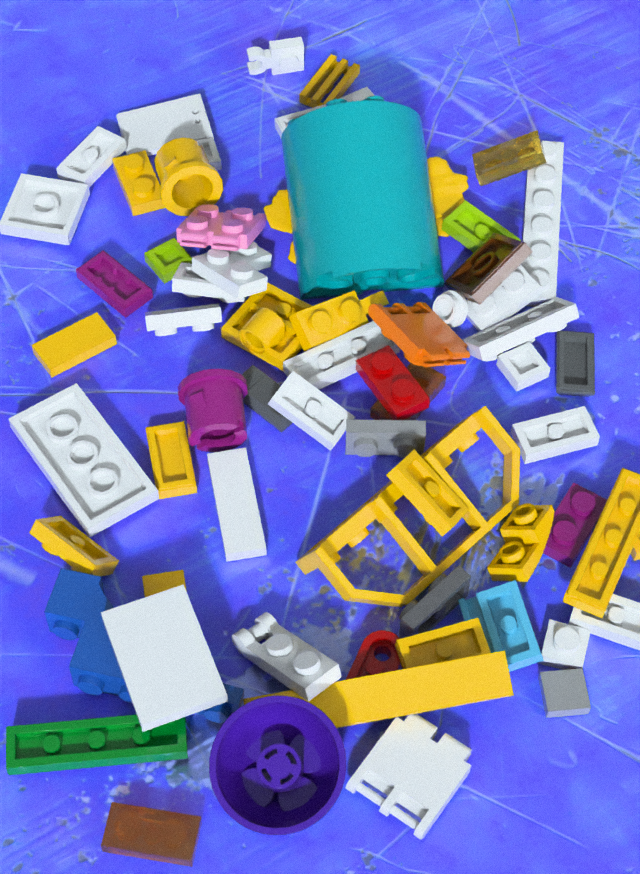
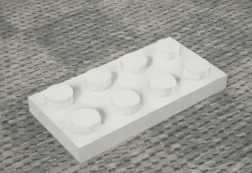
(83, 459)

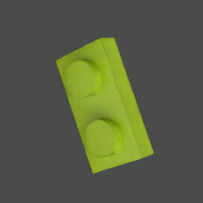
(472, 226)

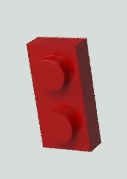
(392, 383)

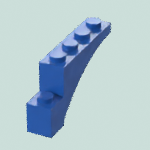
(76, 613)

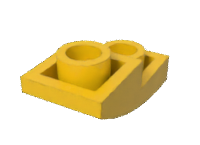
(525, 540)

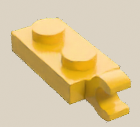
(333, 318)

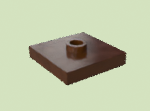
(488, 267)

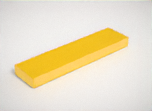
(607, 548)

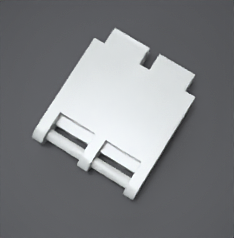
(412, 772)

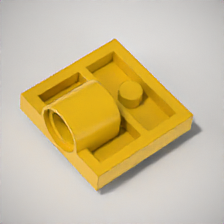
(265, 327)

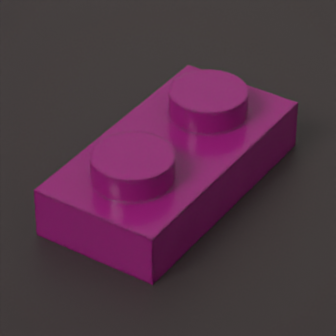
(573, 524)

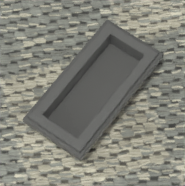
(575, 363)
(260, 392)

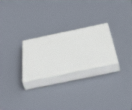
(164, 657)

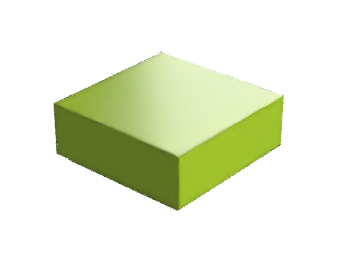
(166, 259)

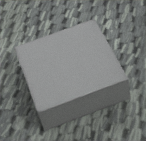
(564, 693)

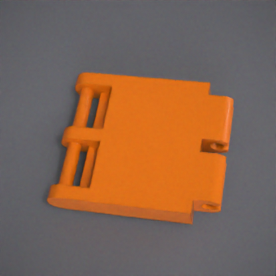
(420, 334)

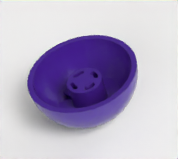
(261, 739)

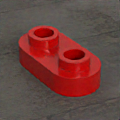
(376, 643)

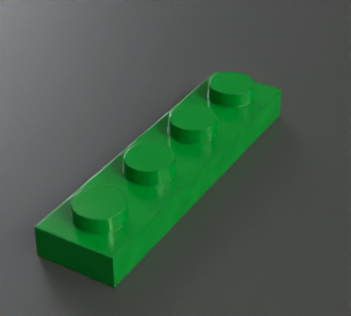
(91, 744)

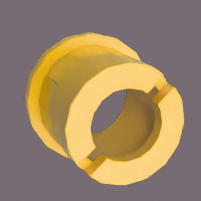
(186, 176)

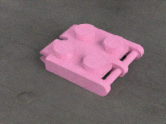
(220, 230)

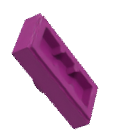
(114, 283)

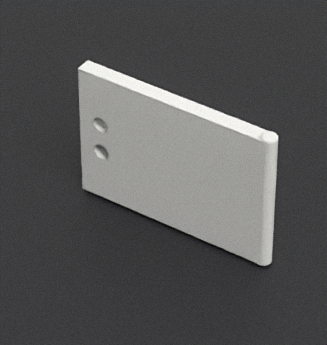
(160, 123)

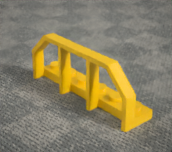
(382, 508)

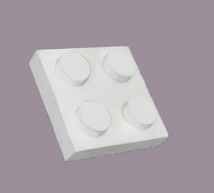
(44, 209)

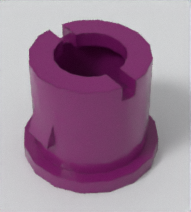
(214, 409)

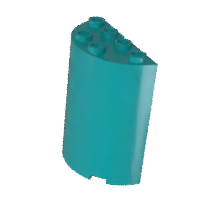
(361, 199)

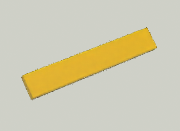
(412, 690)

